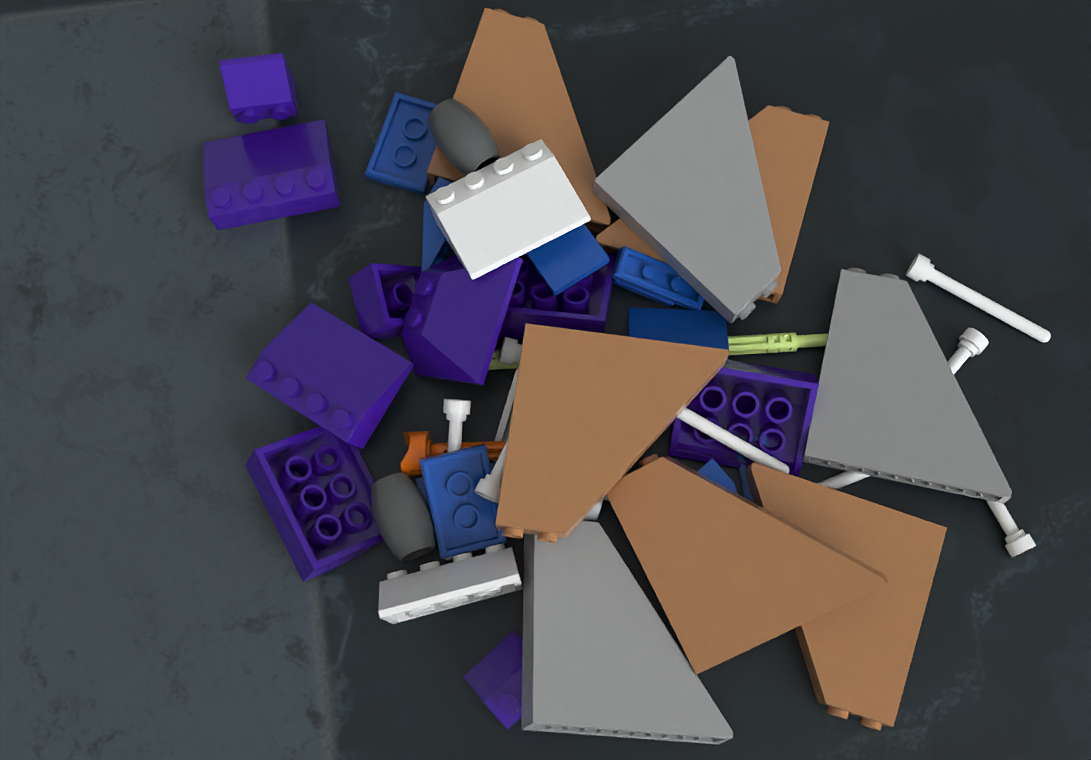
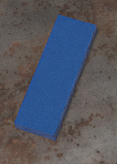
(654, 278)

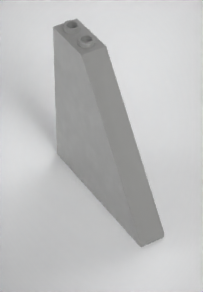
(700, 196)
(892, 399)
(600, 651)

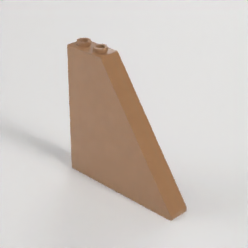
(521, 99)
(787, 159)
(584, 419)
(726, 564)
(864, 648)

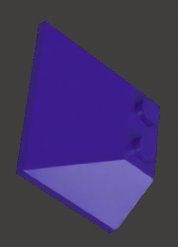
(457, 320)

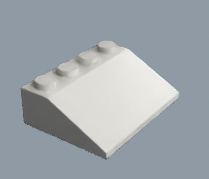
(507, 209)
(448, 585)

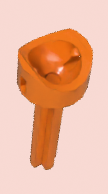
(422, 446)

